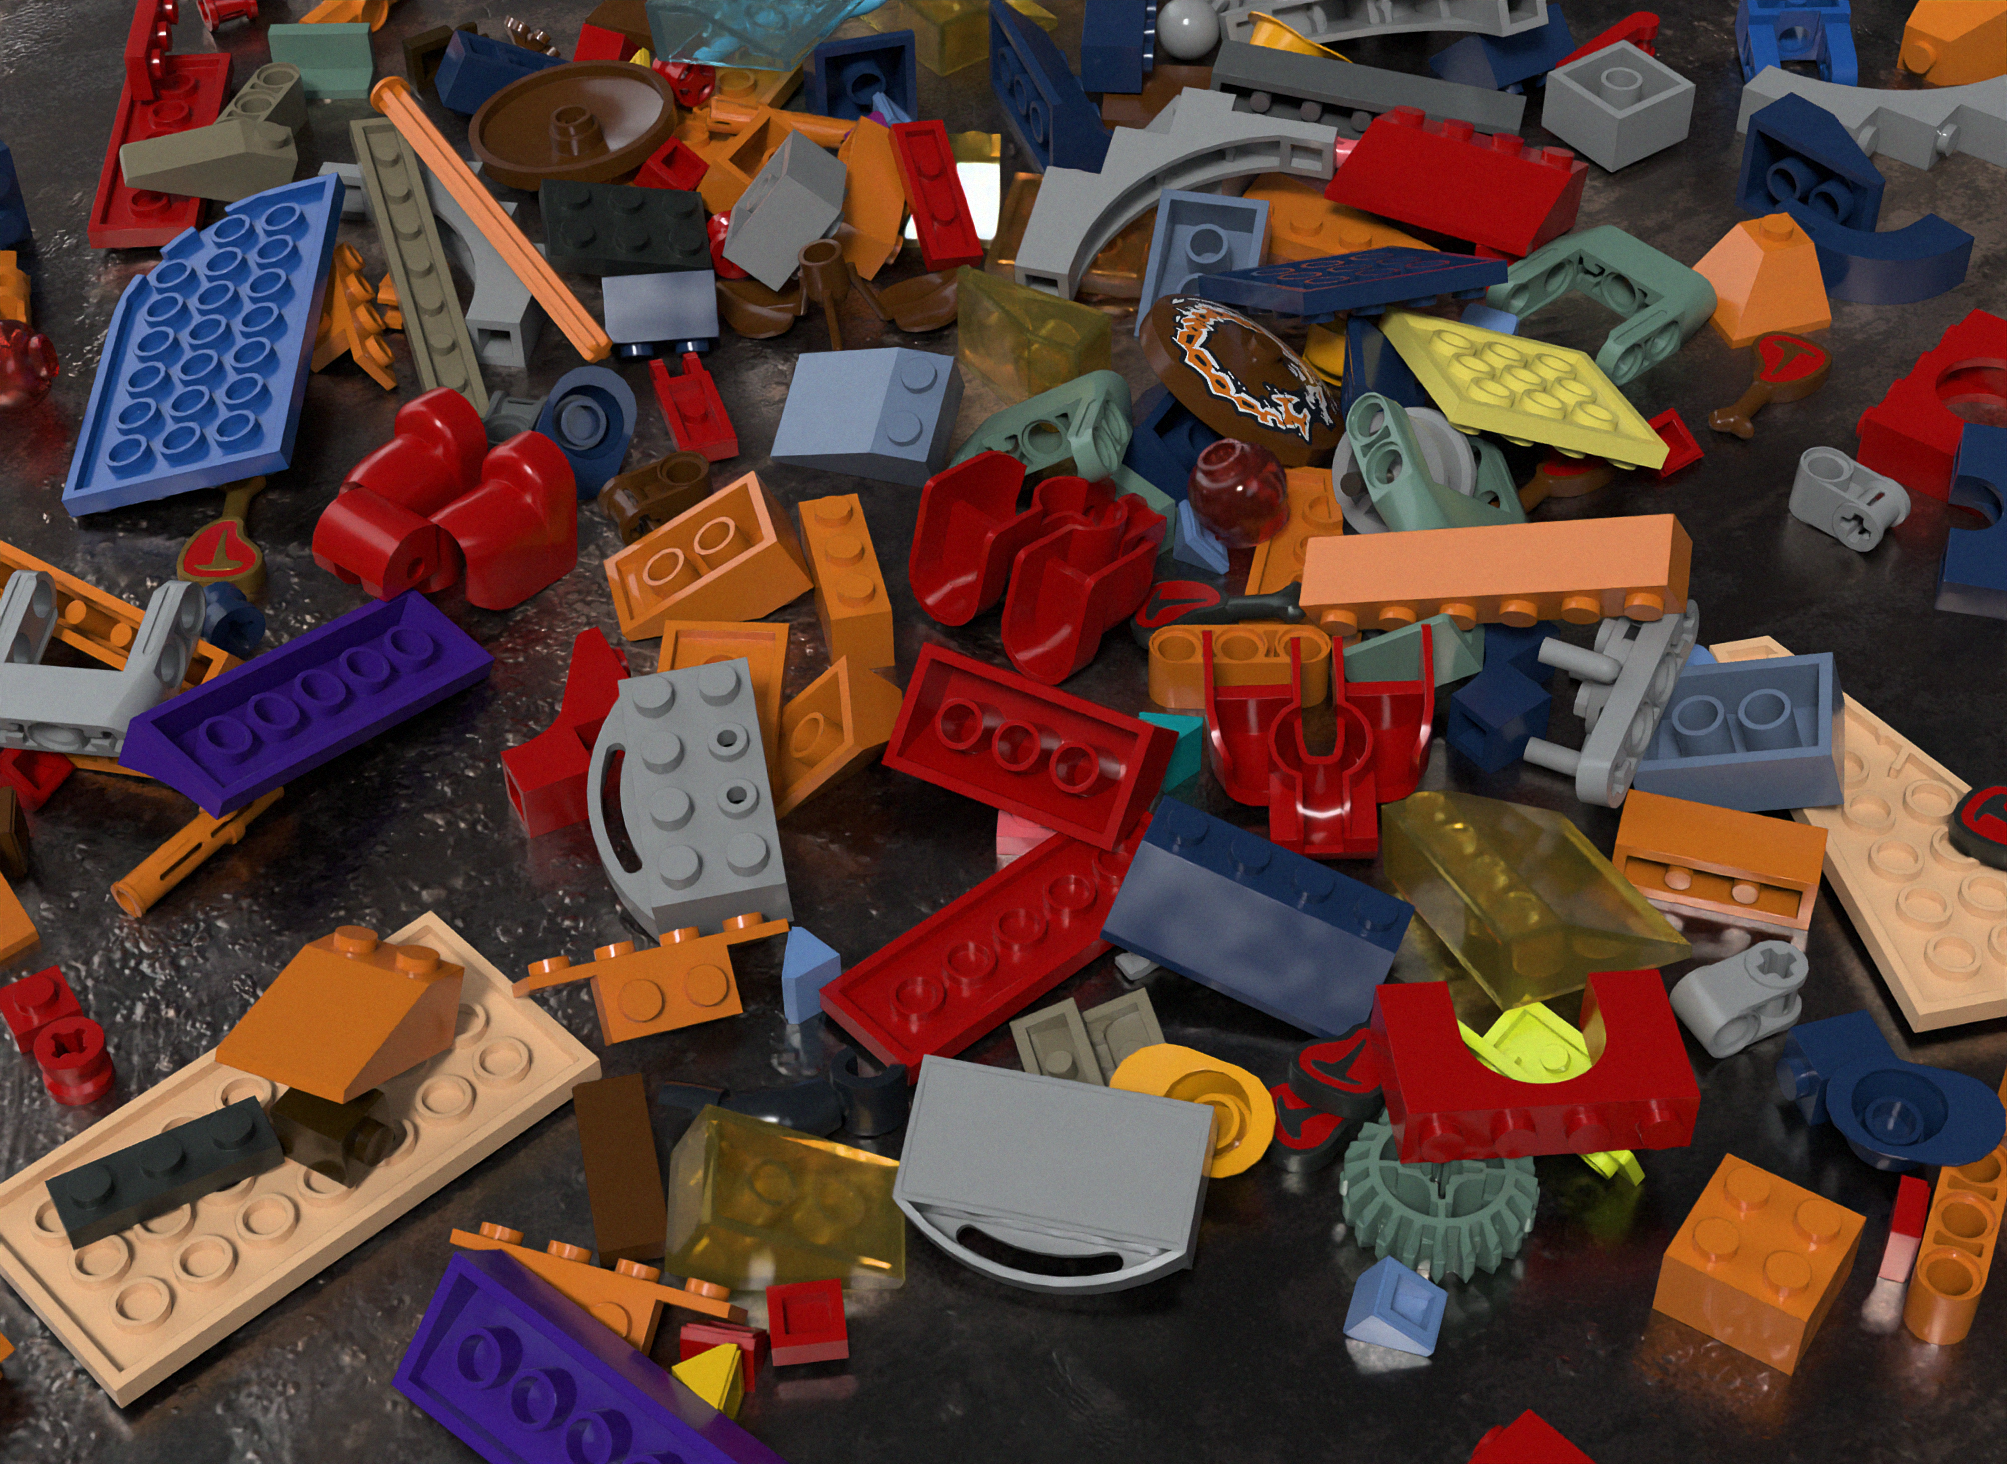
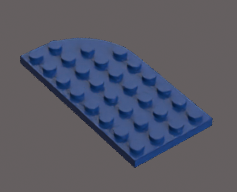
(210, 354)

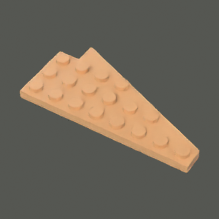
(1912, 895)

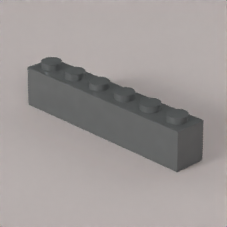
(1351, 94)

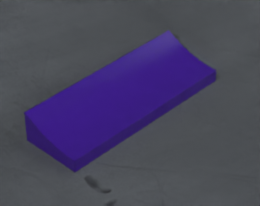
(304, 702)
(548, 1383)

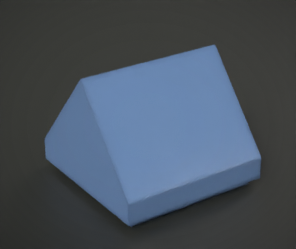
(806, 969)

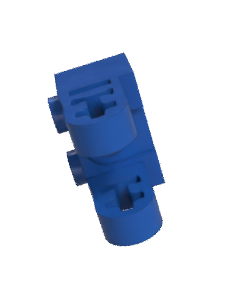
(1797, 31)

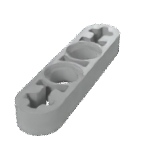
(1635, 707)

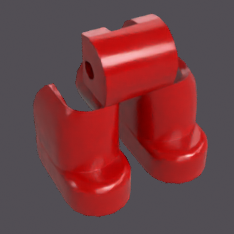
(443, 501)
(1072, 559)
(1321, 802)

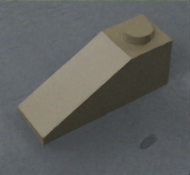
(213, 161)

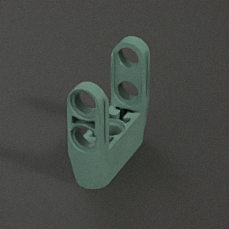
(1647, 287)
(1088, 412)
(1413, 497)

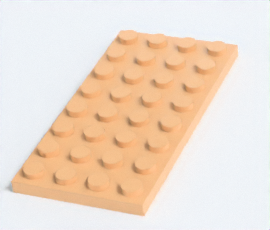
(195, 1274)

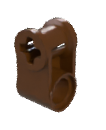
(657, 492)

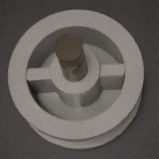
(1444, 451)

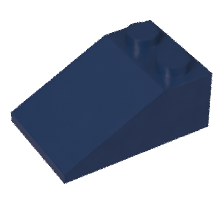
(1807, 156)

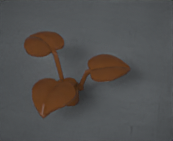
(761, 312)

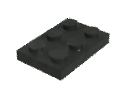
(622, 229)

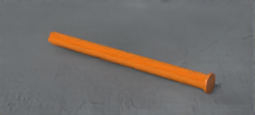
(393, 98)

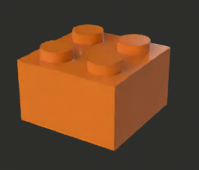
(1758, 1263)

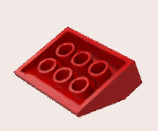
(1461, 181)

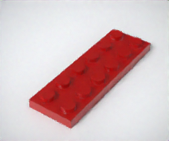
(187, 99)
(984, 953)

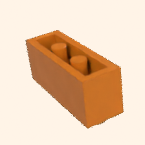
(874, 200)
(846, 581)
(1720, 858)

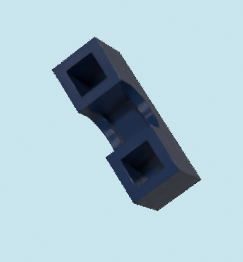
(1975, 562)

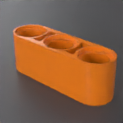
(1240, 658)
(1956, 1249)

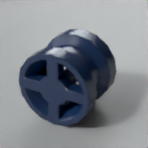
(231, 620)

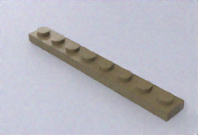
(416, 261)

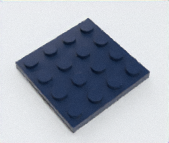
(1353, 281)

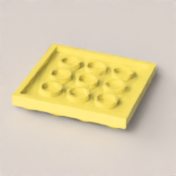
(1522, 389)

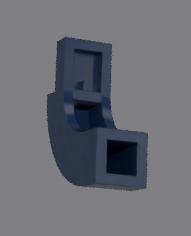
(1885, 266)

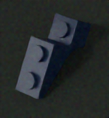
(1505, 701)

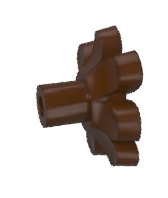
(522, 37)

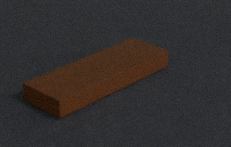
(621, 1169)

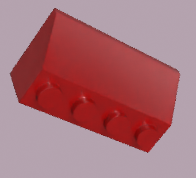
(1028, 747)

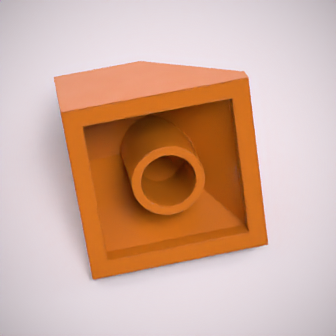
(1955, 41)
(1765, 281)
(832, 732)

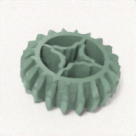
(1399, 1211)

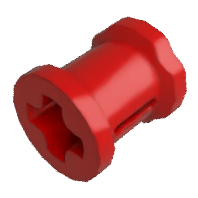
(221, 11)

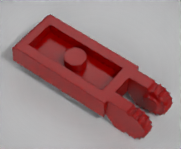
(693, 409)

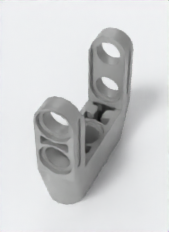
(81, 706)

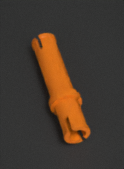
(734, 117)
(184, 853)

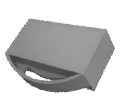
(691, 800)
(1055, 1172)

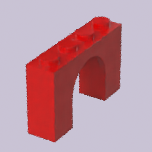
(1912, 430)
(1457, 1109)

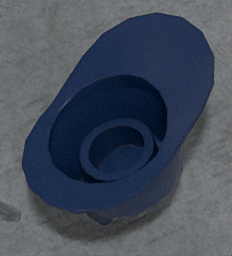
(591, 422)
(1913, 1114)

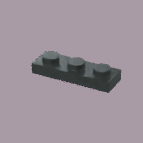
(164, 1172)

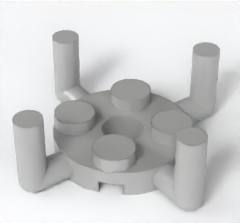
(1599, 674)

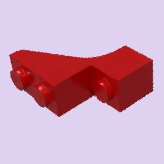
(550, 773)

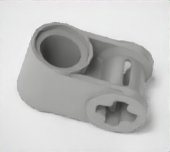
(1841, 498)
(1742, 997)

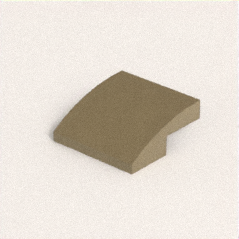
(1089, 1043)

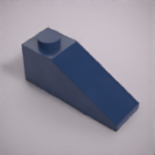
(482, 66)

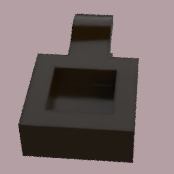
(426, 51)

